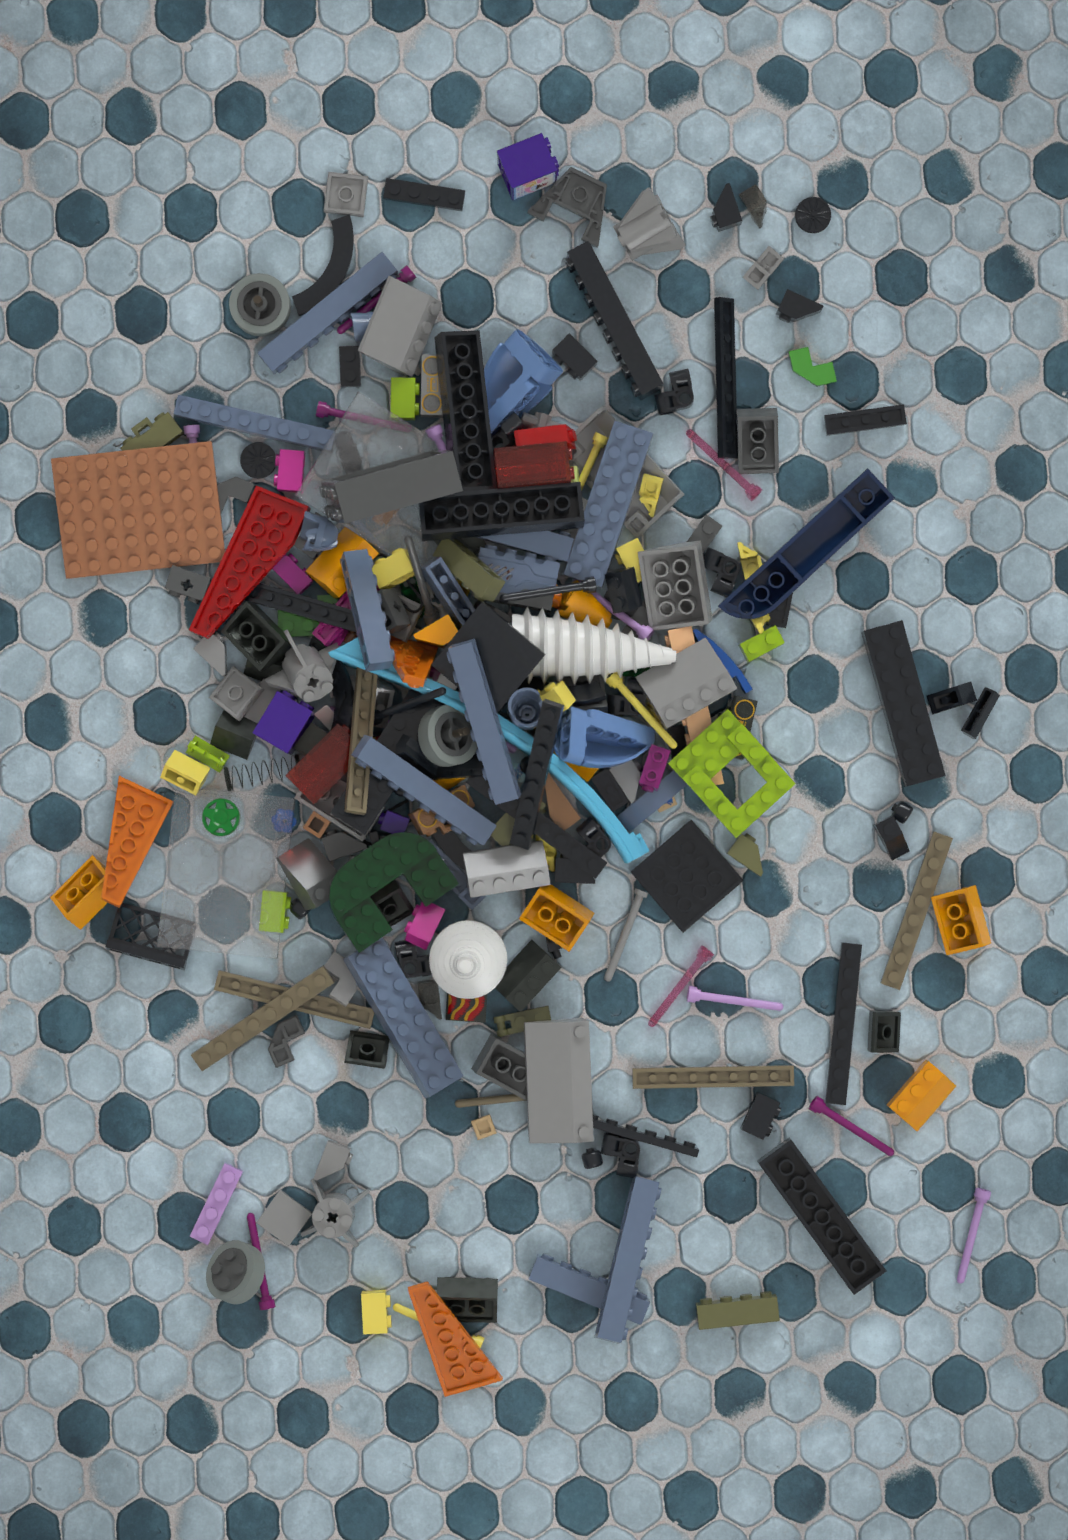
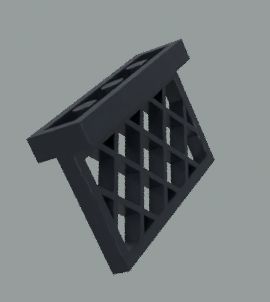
(142, 951)

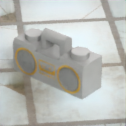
(430, 388)

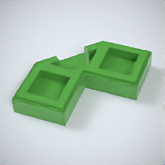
(802, 366)

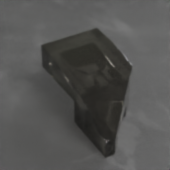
(755, 204)
(430, 997)

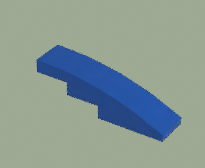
(731, 667)

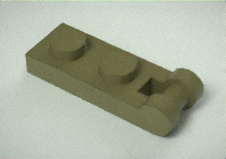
(518, 1018)

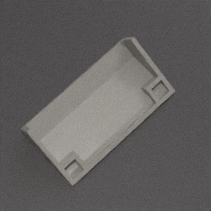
(637, 517)
(558, 1081)

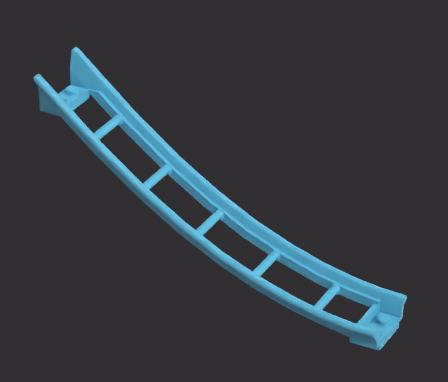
(627, 844)

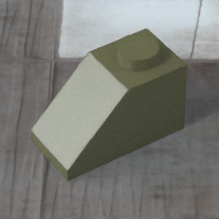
(746, 853)

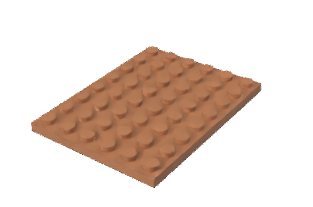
(138, 509)

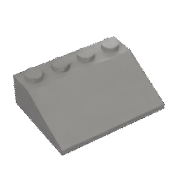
(400, 327)
(675, 586)
(686, 685)

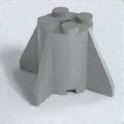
(647, 228)
(305, 671)
(334, 1203)

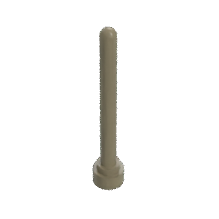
(487, 1100)

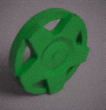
(221, 817)

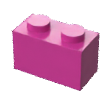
(290, 470)
(424, 924)

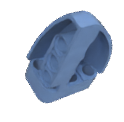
(517, 378)
(600, 739)

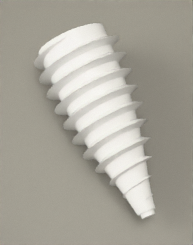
(586, 649)
(468, 959)

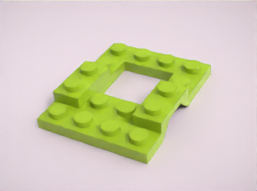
(711, 753)

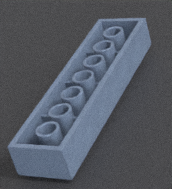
(609, 503)
(403, 1018)
(627, 1259)

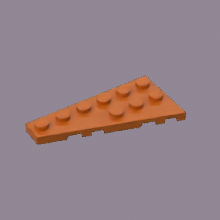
(413, 660)
(134, 827)
(454, 1353)

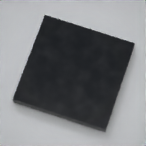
(503, 651)
(687, 876)

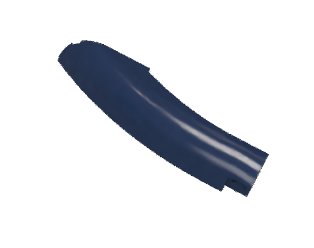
(809, 548)

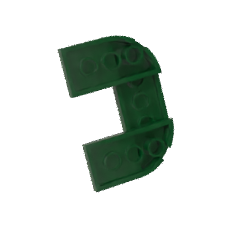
(373, 870)

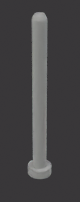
(625, 933)

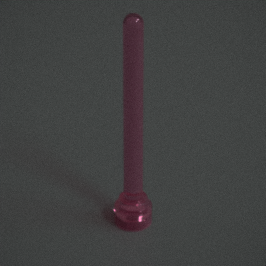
(751, 490)
(702, 956)

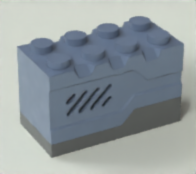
(523, 574)

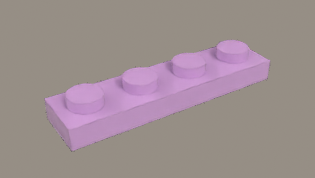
(216, 1203)

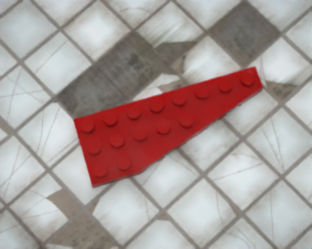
(259, 542)

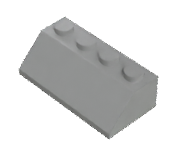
(505, 869)

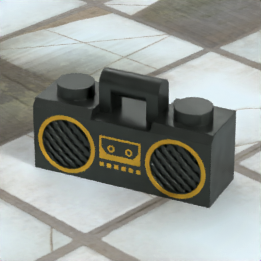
(744, 711)

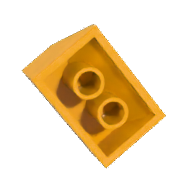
(327, 567)
(437, 633)
(81, 894)
(557, 916)
(961, 920)
(921, 1095)

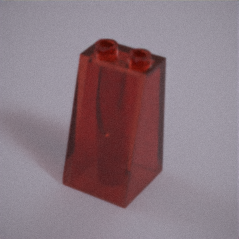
(533, 465)
(323, 764)

